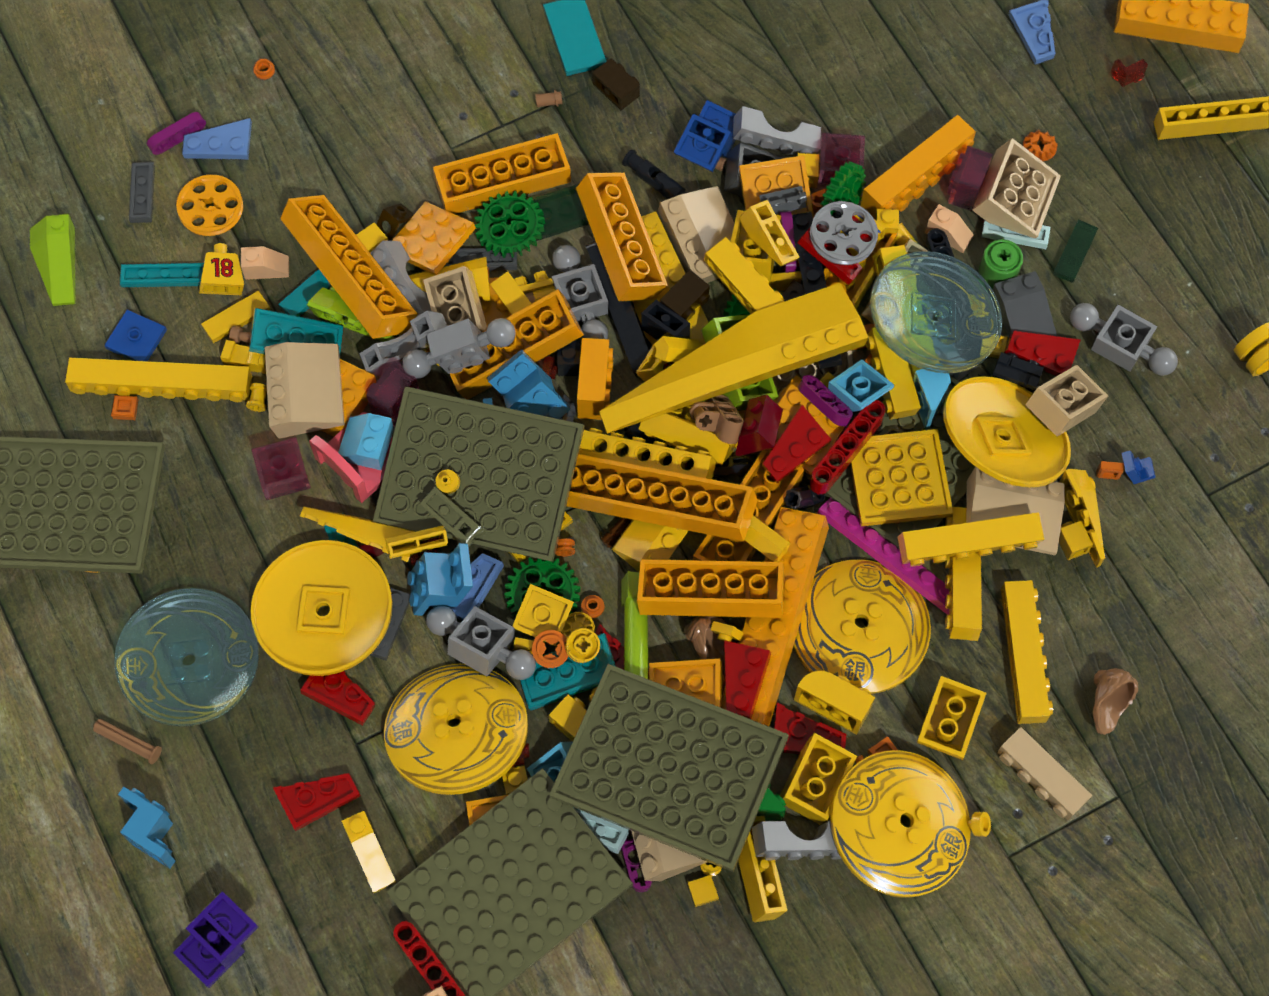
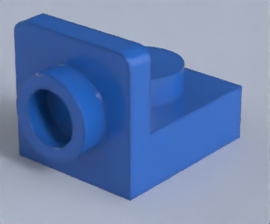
(1138, 469)

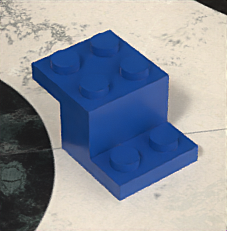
(707, 136)

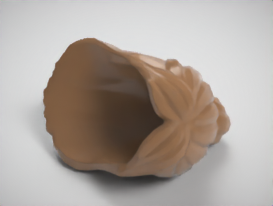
(705, 640)
(1113, 695)

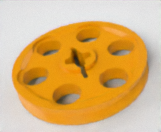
(211, 213)

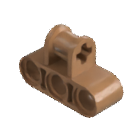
(719, 417)

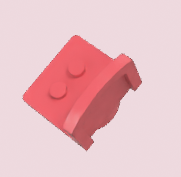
(360, 478)

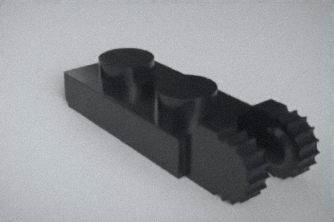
(733, 465)

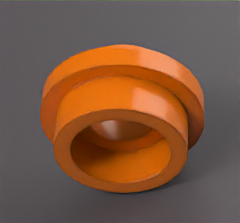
(263, 64)
(593, 613)

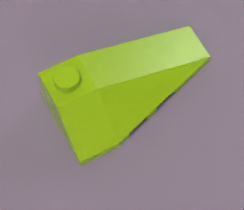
(54, 253)
(330, 307)

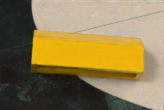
(673, 348)
(416, 537)
(766, 540)

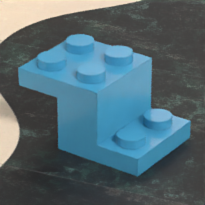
(528, 387)
(440, 579)
(147, 826)

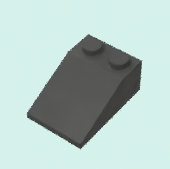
(742, 155)
(1024, 305)

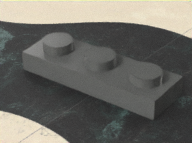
(399, 608)

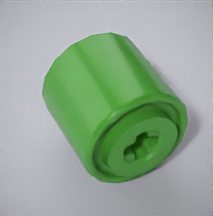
(1000, 262)

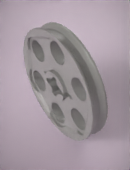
(848, 226)

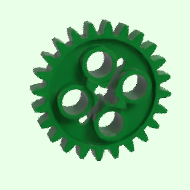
(846, 185)
(508, 207)
(546, 573)

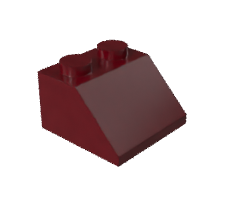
(759, 425)

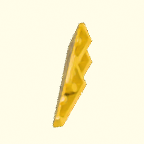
(479, 271)
(358, 528)

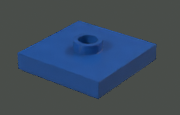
(135, 337)

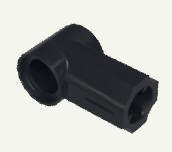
(802, 498)

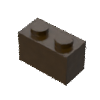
(616, 84)
(687, 295)

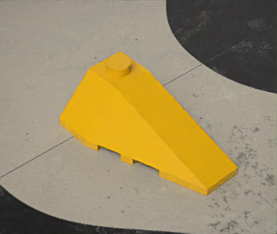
(1083, 506)

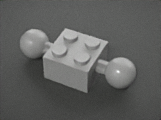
(582, 291)
(1124, 338)
(458, 347)
(481, 641)

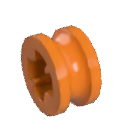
(565, 547)

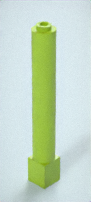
(634, 628)

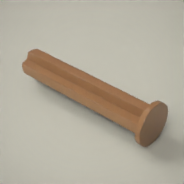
(127, 740)

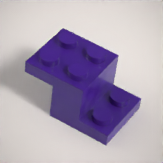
(215, 939)

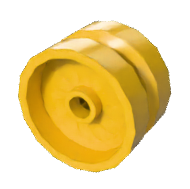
(1255, 350)

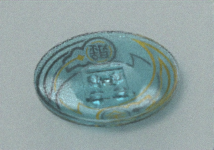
(953, 292)
(180, 625)

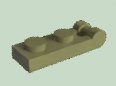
(451, 516)

